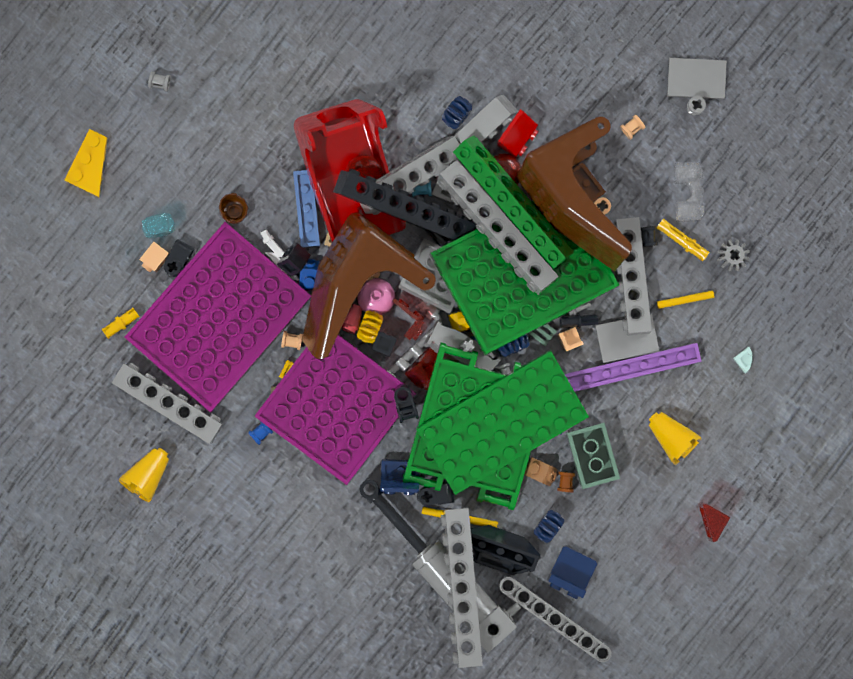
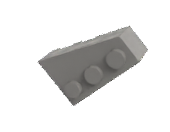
(489, 120)

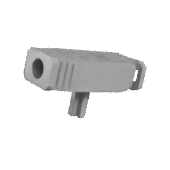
(458, 340)

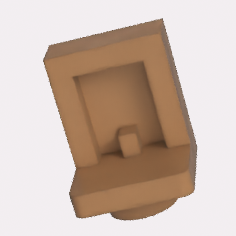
(541, 471)

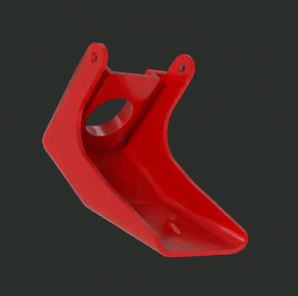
(327, 145)

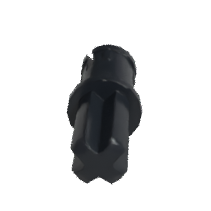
(578, 321)

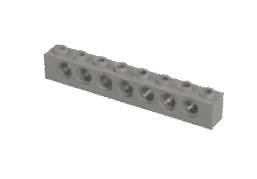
(458, 173)
(474, 656)

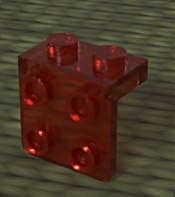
(415, 330)

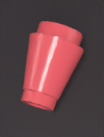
(352, 319)

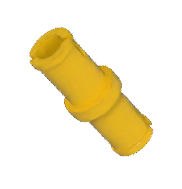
(120, 323)

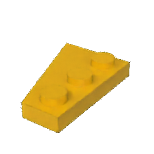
(88, 164)

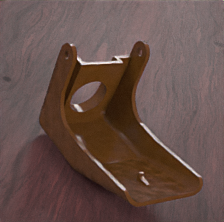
(560, 198)
(351, 259)

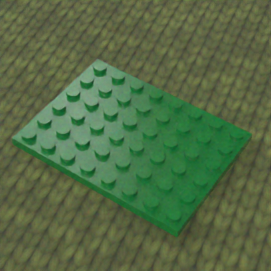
(499, 302)

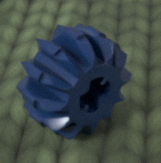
(457, 112)
(515, 346)
(549, 526)

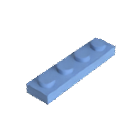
(306, 210)

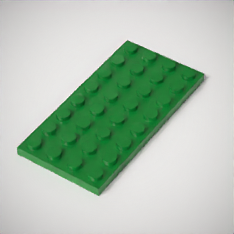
(502, 422)

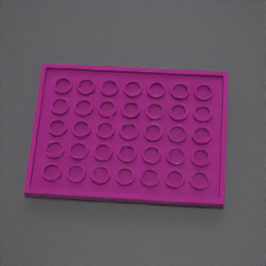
(218, 317)

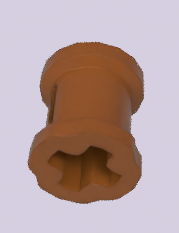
(566, 482)

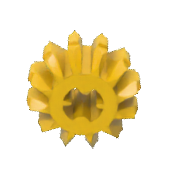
(370, 326)

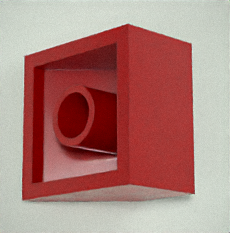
(517, 134)

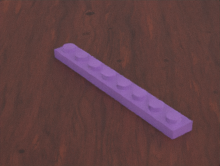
(634, 367)

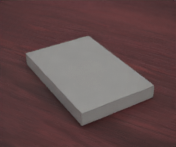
(696, 78)
(616, 345)

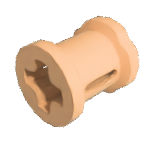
(632, 127)
(291, 340)

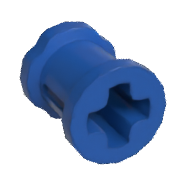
(260, 432)

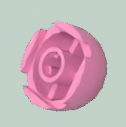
(376, 296)

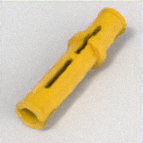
(683, 240)

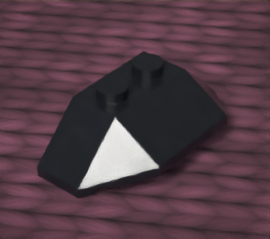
(503, 550)

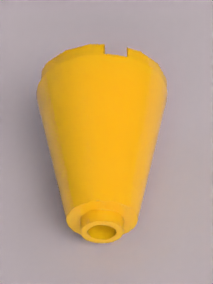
(673, 436)
(146, 474)

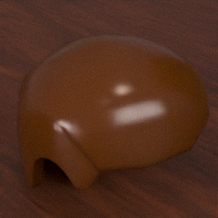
(233, 208)

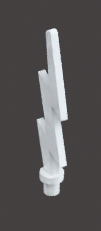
(277, 251)

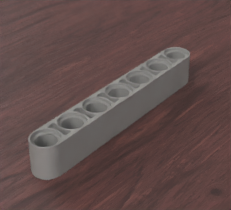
(564, 621)

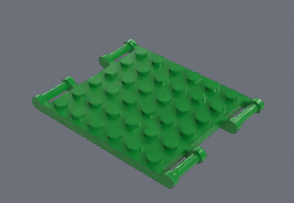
(448, 386)

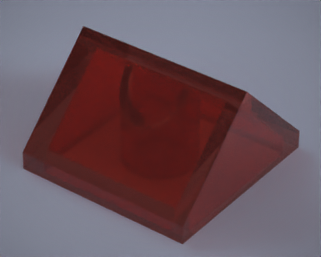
(713, 521)

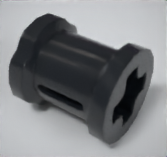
(646, 242)

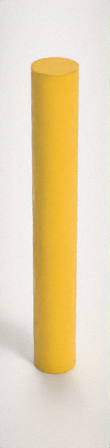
(685, 299)

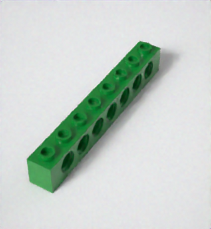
(513, 202)

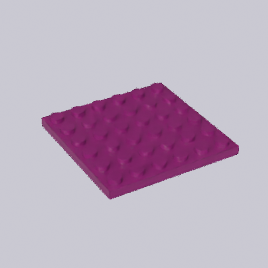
(334, 407)

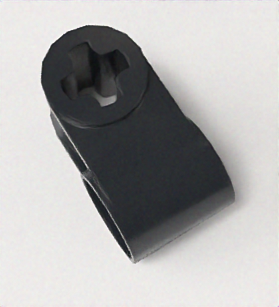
(179, 255)
(405, 407)
(440, 497)

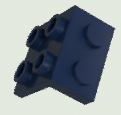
(392, 475)
(572, 572)

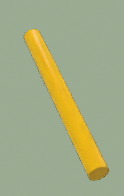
(473, 520)

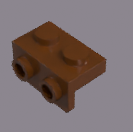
(588, 182)

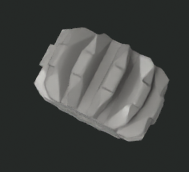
(740, 255)

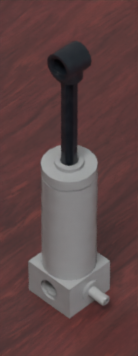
(433, 569)

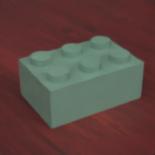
(592, 455)

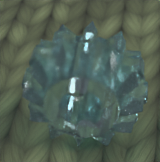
(158, 225)

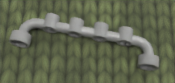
(416, 350)

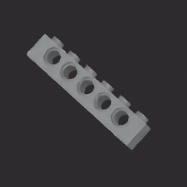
(416, 166)
(631, 227)
(123, 381)

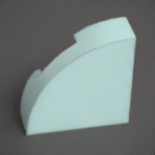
(744, 359)

